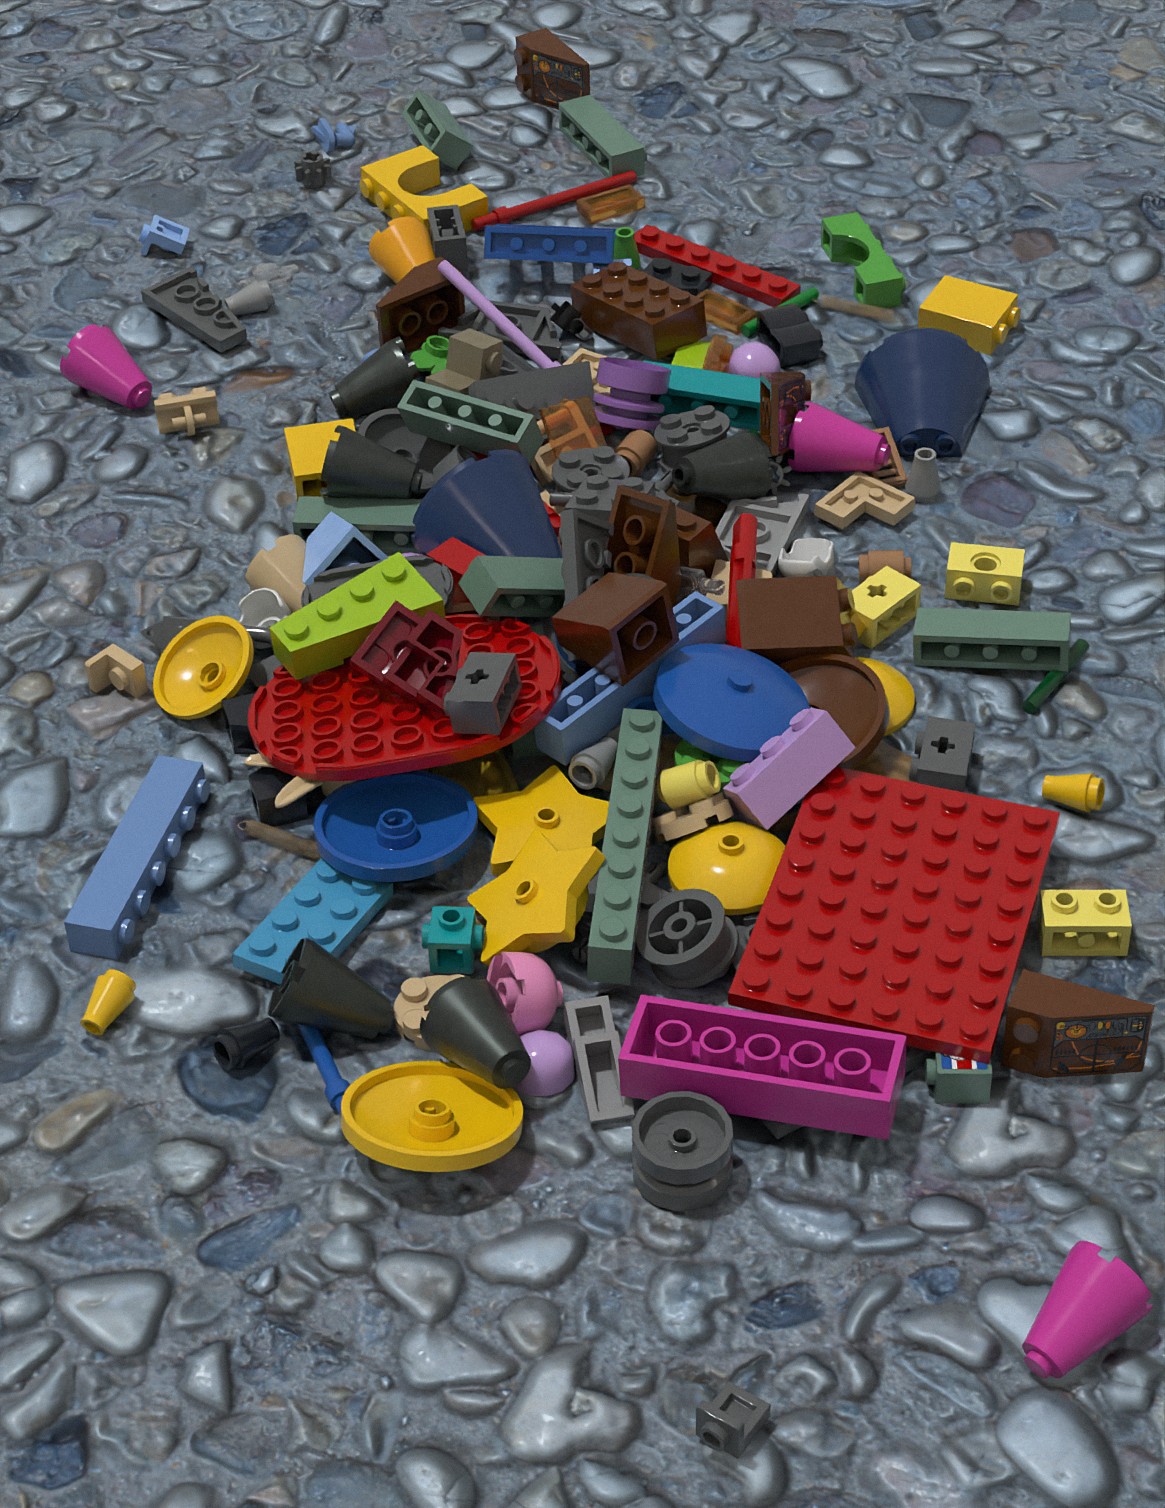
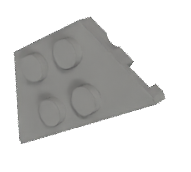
(774, 530)

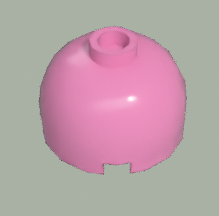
(526, 989)

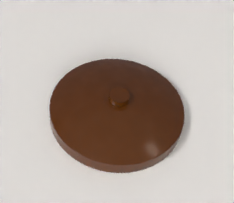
(849, 694)

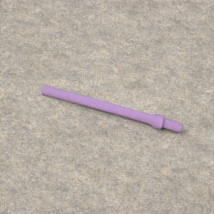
(496, 316)

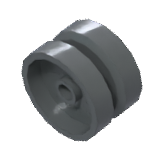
(682, 1150)

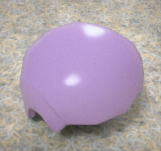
(752, 359)
(551, 1064)

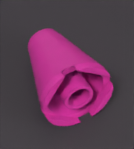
(105, 368)
(834, 443)
(1084, 1311)

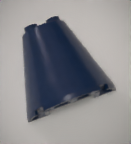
(924, 389)
(489, 508)

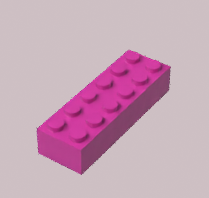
(765, 1065)

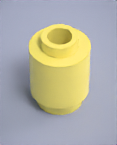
(688, 783)

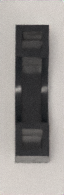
(265, 781)

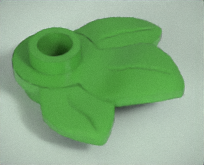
(432, 354)

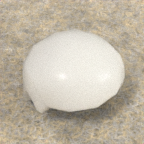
(806, 556)
(262, 609)

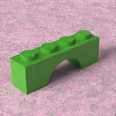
(850, 241)

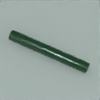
(1054, 678)

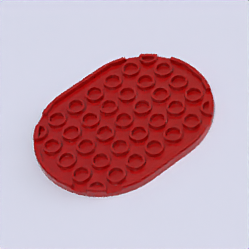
(355, 729)

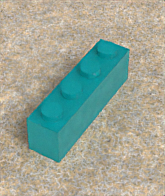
(728, 393)

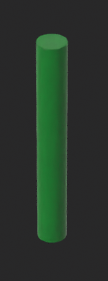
(801, 300)

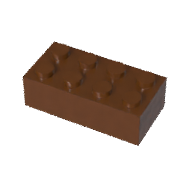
(639, 310)

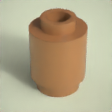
(638, 450)
(876, 560)

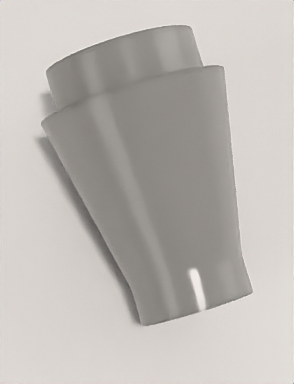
(251, 299)
(923, 477)
(592, 765)

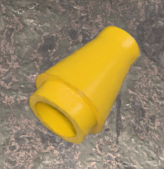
(1075, 790)
(109, 998)

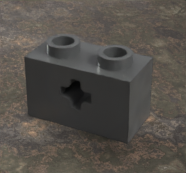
(448, 235)
(483, 693)
(944, 754)

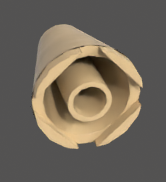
(280, 570)

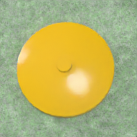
(430, 1117)

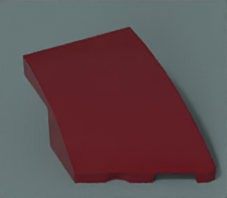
(412, 656)

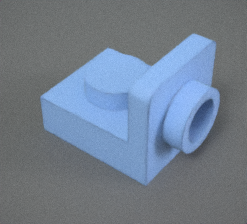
(165, 234)

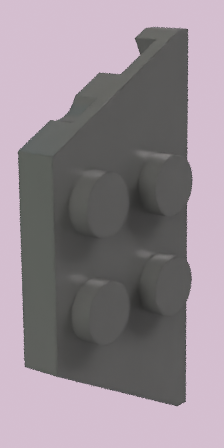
(530, 320)

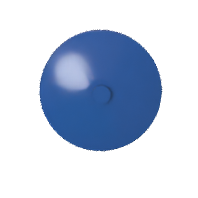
(726, 699)
(396, 826)

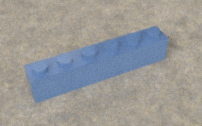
(596, 702)
(136, 858)

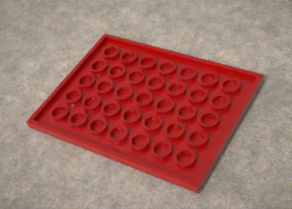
(898, 912)

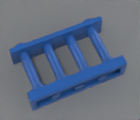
(549, 243)

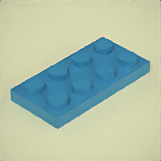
(320, 907)

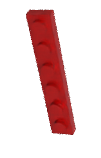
(725, 269)

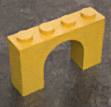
(396, 179)

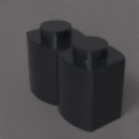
(789, 334)

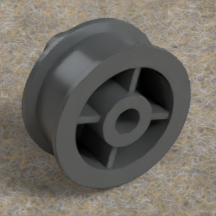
(689, 432)
(578, 464)
(688, 939)

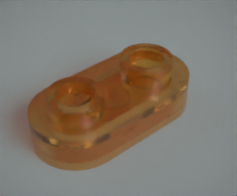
(718, 354)

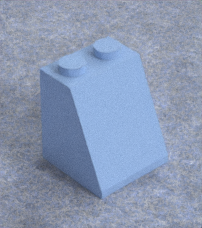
(337, 545)

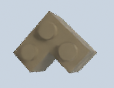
(469, 359)

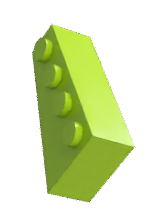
(342, 619)

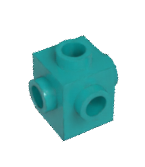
(452, 931)

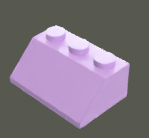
(787, 768)

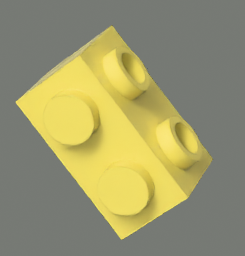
(1083, 923)

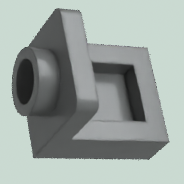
(731, 1419)

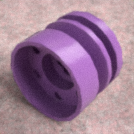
(630, 393)

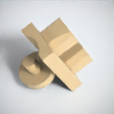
(186, 411)

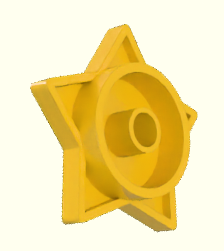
(545, 805)
(536, 898)

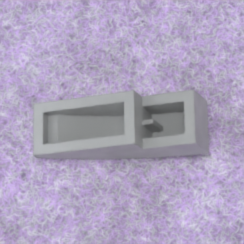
(596, 1056)

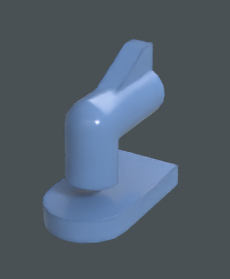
(329, 140)

